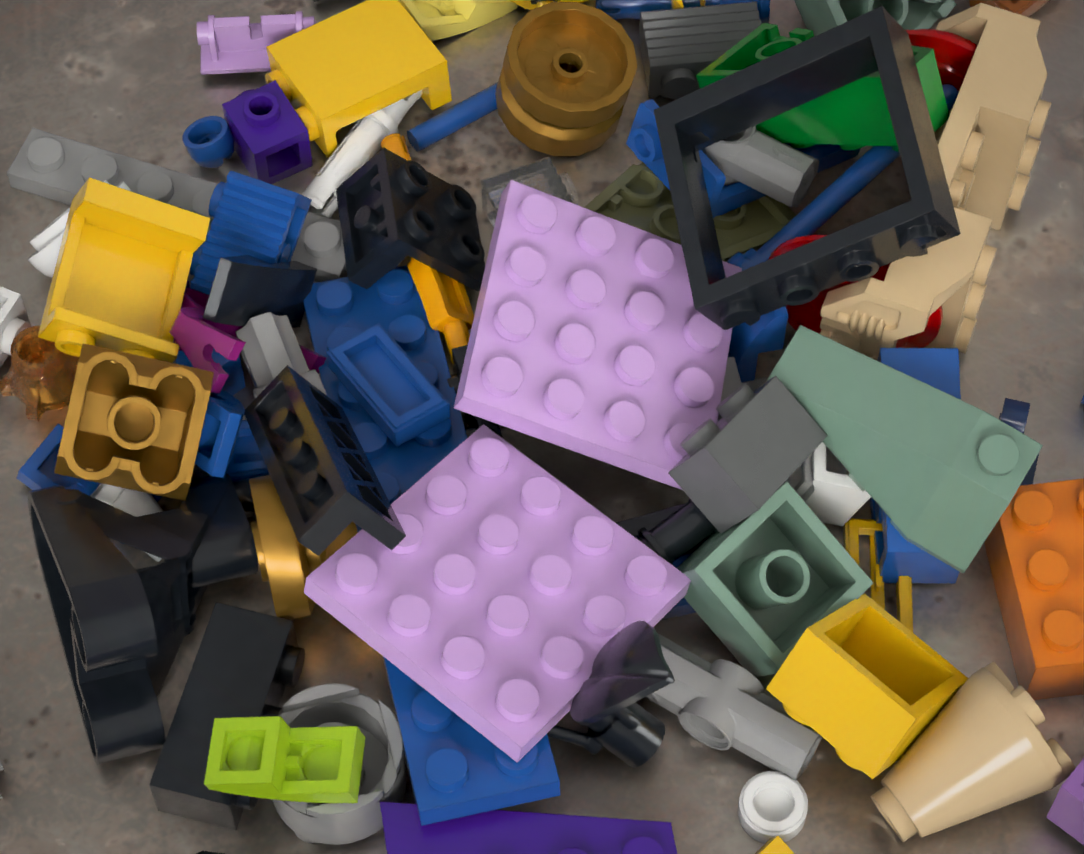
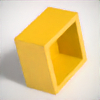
(865, 684)

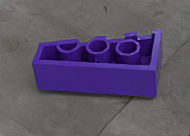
(522, 833)

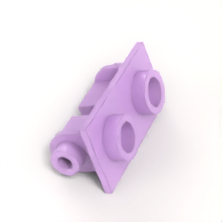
(240, 46)

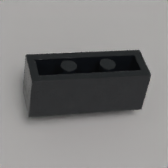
(236, 673)

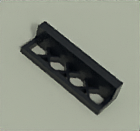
(318, 465)

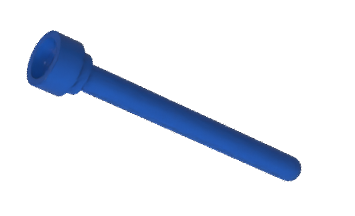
(832, 198)

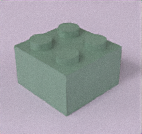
(770, 580)

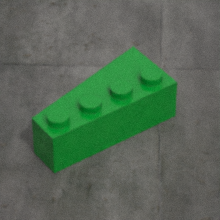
(844, 117)

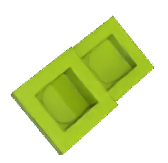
(285, 763)

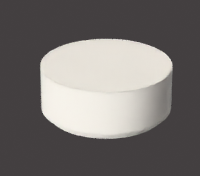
(772, 806)

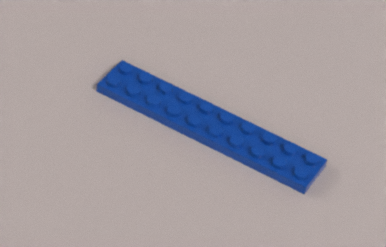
(448, 761)

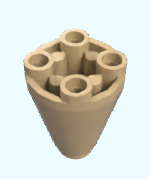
(972, 759)

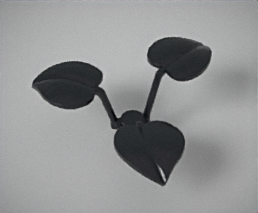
(621, 675)

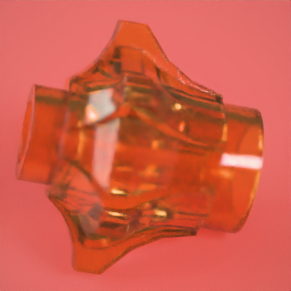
(39, 374)

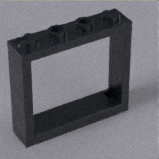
(767, 90)

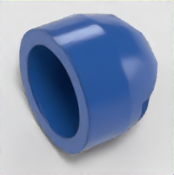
(209, 141)

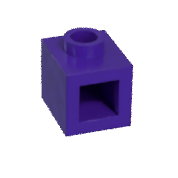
(268, 133)

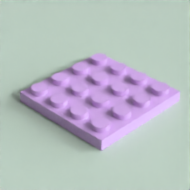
(591, 337)
(496, 590)

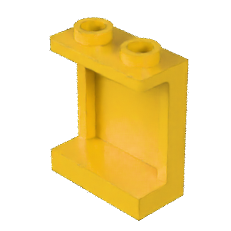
(356, 67)
(121, 273)

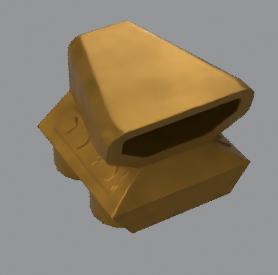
(134, 422)

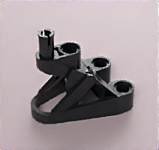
(128, 623)

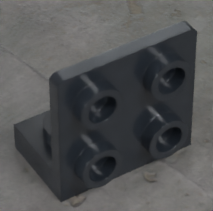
(401, 211)

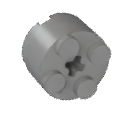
(382, 766)

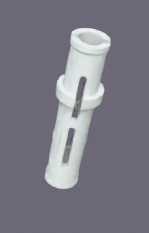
(353, 152)

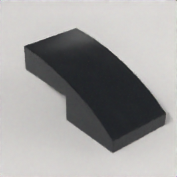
(255, 287)

